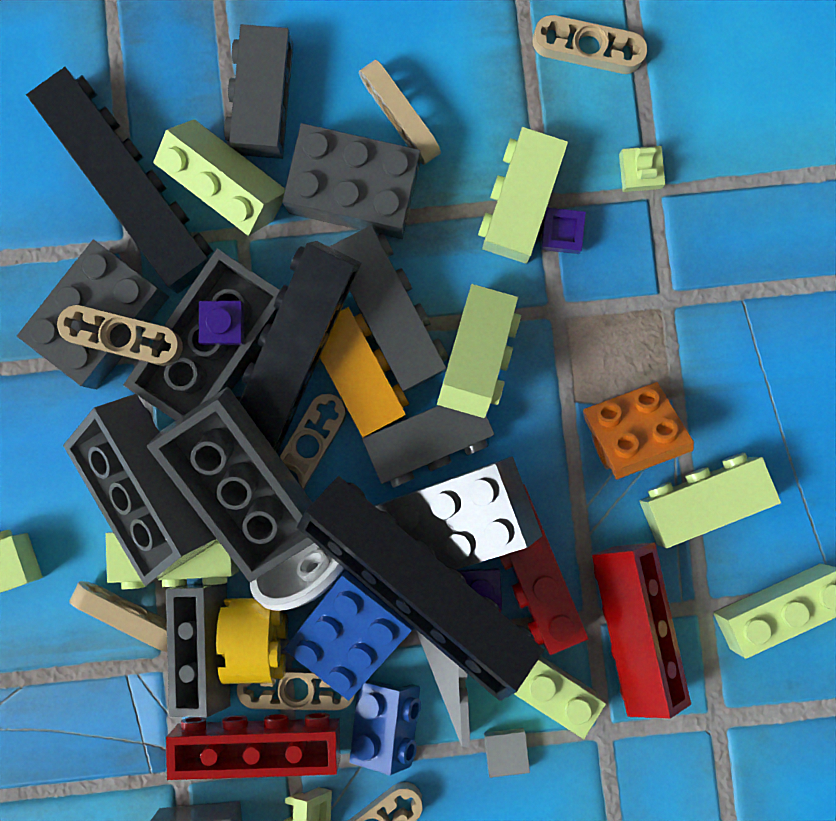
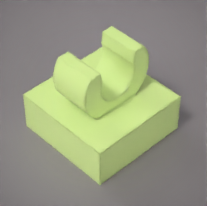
(642, 169)
(311, 806)

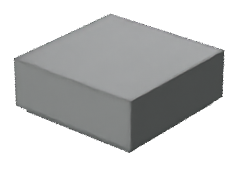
(506, 752)

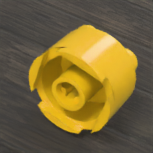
(250, 642)

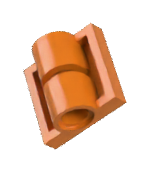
(637, 431)

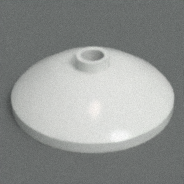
(297, 580)

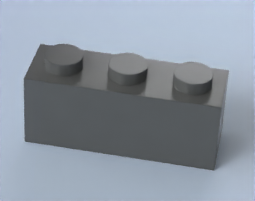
(259, 91)
(425, 441)
(191, 651)

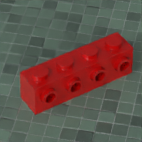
(545, 594)
(641, 631)
(253, 747)

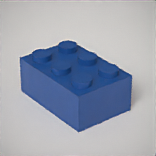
(348, 636)

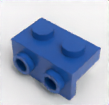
(385, 727)

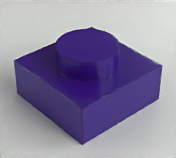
(563, 230)
(221, 322)
(485, 582)

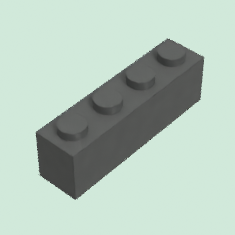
(390, 313)

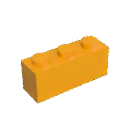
(361, 376)

